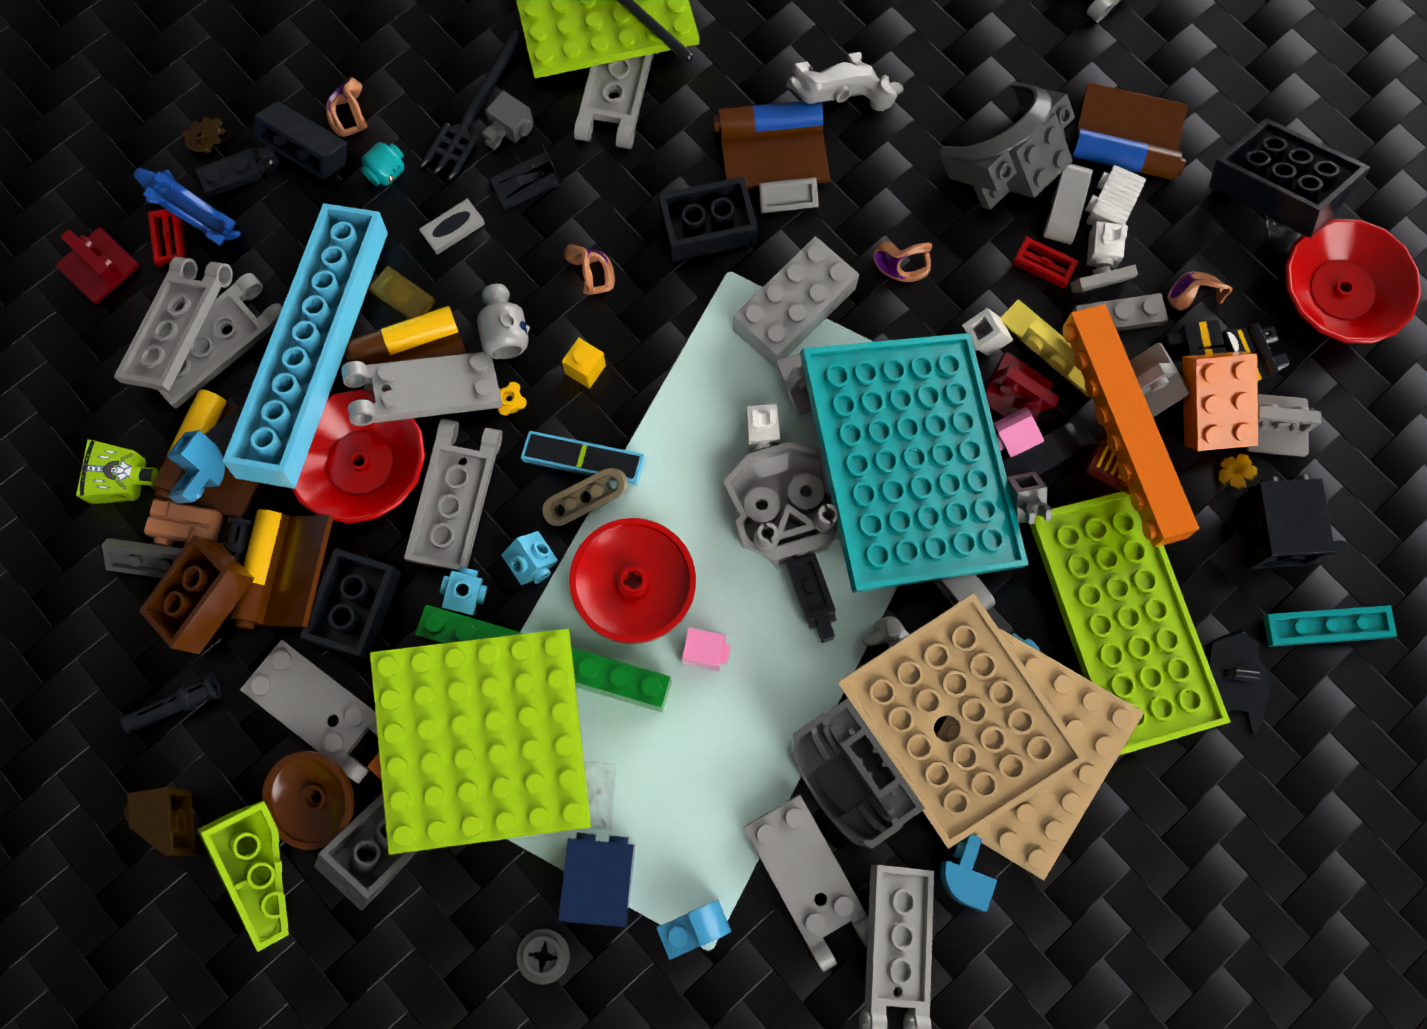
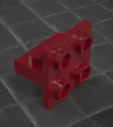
(95, 263)
(1018, 386)

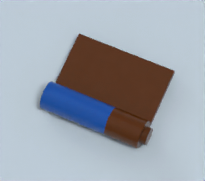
(1130, 131)
(773, 142)

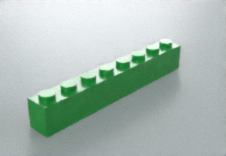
(590, 670)

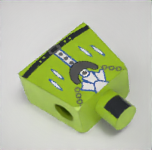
(112, 474)

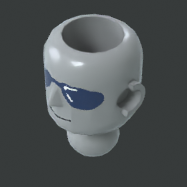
(501, 324)

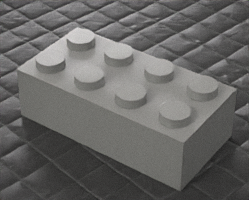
(795, 301)

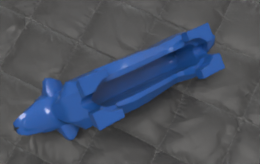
(173, 197)

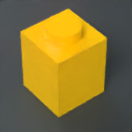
(584, 363)

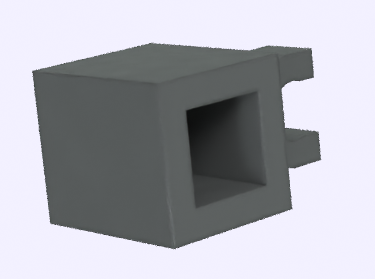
(507, 118)
(1029, 497)

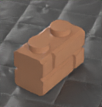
(179, 522)

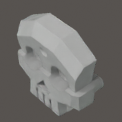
(776, 479)

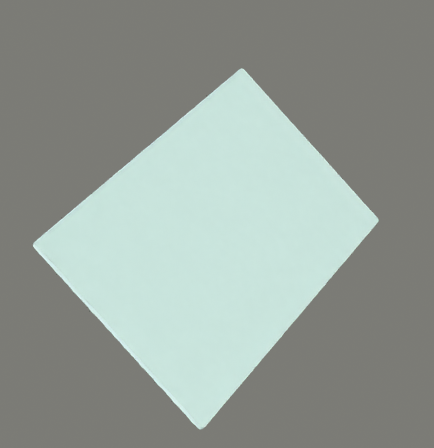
(724, 735)

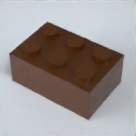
(196, 595)

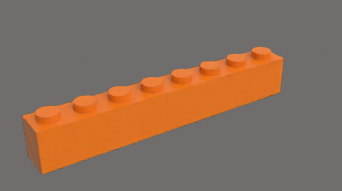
(1129, 426)

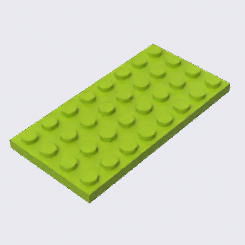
(1128, 618)

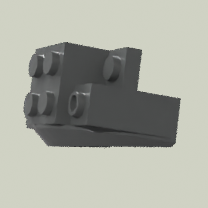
(1022, 156)
(853, 776)

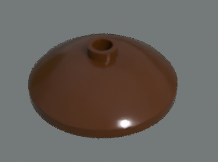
(294, 803)

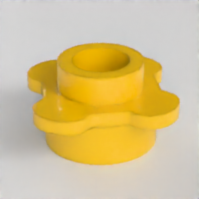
(517, 402)

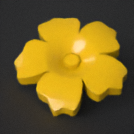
(1236, 470)

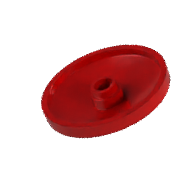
(632, 581)

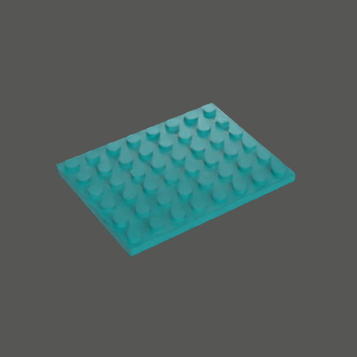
(912, 461)

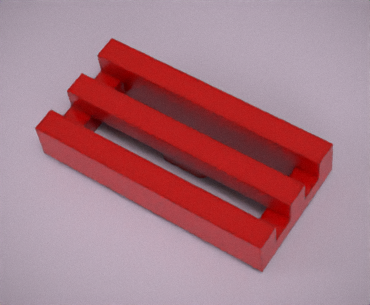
(160, 260)
(1043, 266)

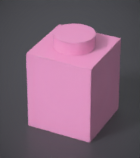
(1018, 432)
(705, 649)

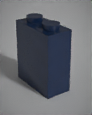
(597, 880)

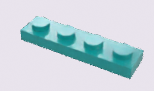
(1329, 626)

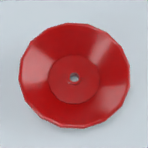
(1369, 265)
(353, 493)

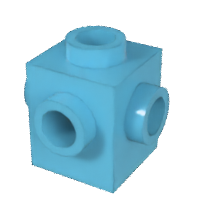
(530, 558)
(452, 598)

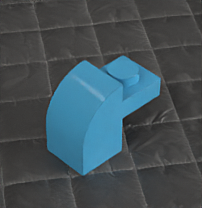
(201, 463)
(962, 882)
(694, 929)

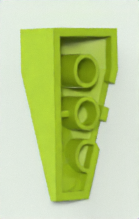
(249, 865)

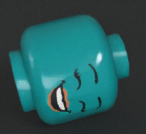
(382, 163)

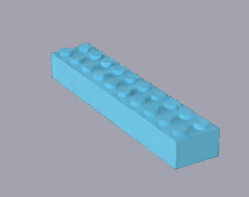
(306, 347)

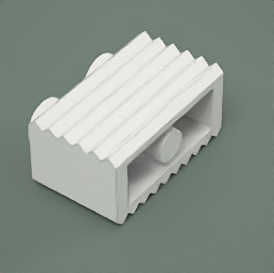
(1116, 198)

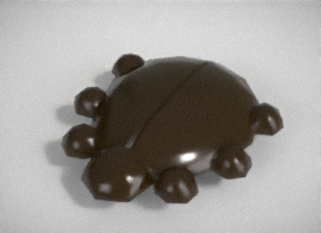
(203, 135)

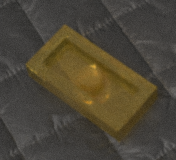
(401, 293)

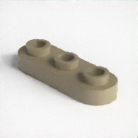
(573, 499)

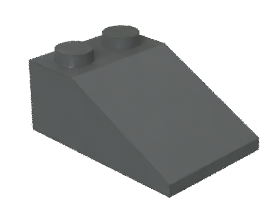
(359, 857)

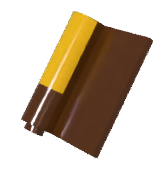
(416, 338)
(233, 494)
(286, 566)

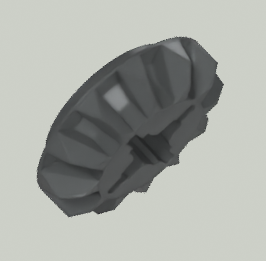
(531, 967)

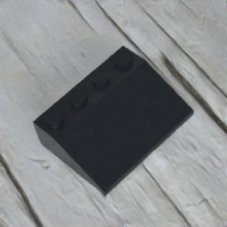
(1287, 177)

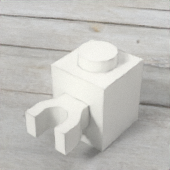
(1106, 244)
(987, 332)
(762, 426)

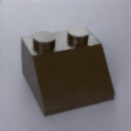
(163, 819)

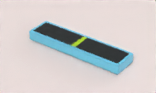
(580, 456)

